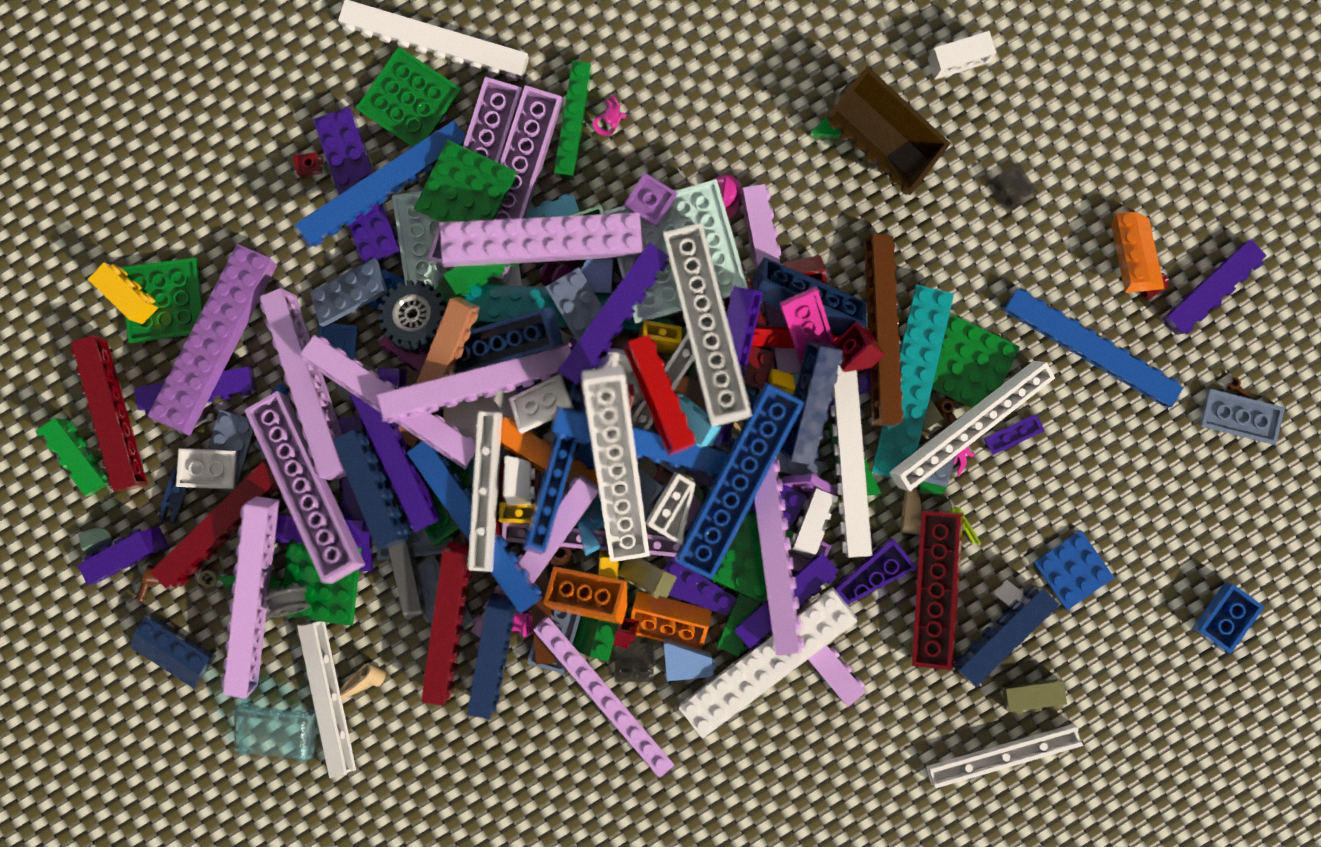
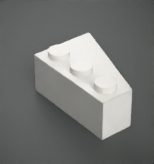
(672, 508)
(812, 523)

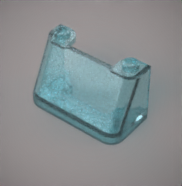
(274, 732)

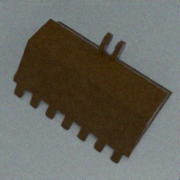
(886, 130)

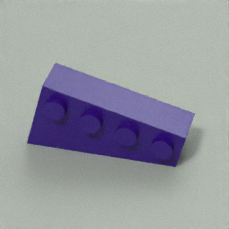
(122, 554)
(875, 571)
(697, 589)

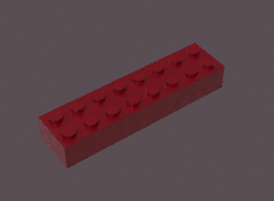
(109, 414)
(214, 529)
(937, 589)
(446, 624)

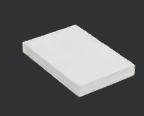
(539, 403)
(206, 468)

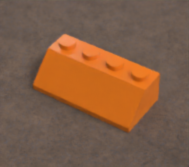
(1136, 252)
(587, 595)
(670, 619)

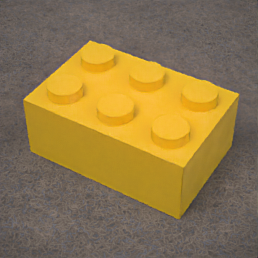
(123, 292)

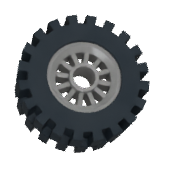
(393, 317)

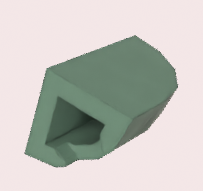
(94, 539)

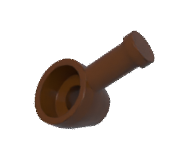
(949, 414)
(148, 579)

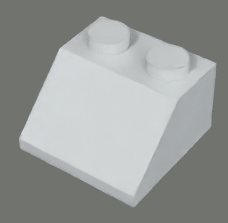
(518, 481)

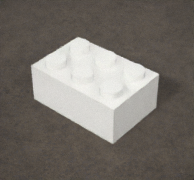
(961, 54)

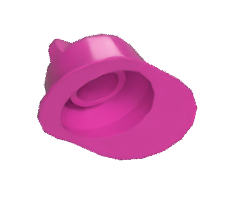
(730, 193)

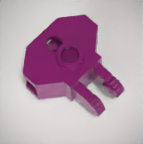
(557, 270)

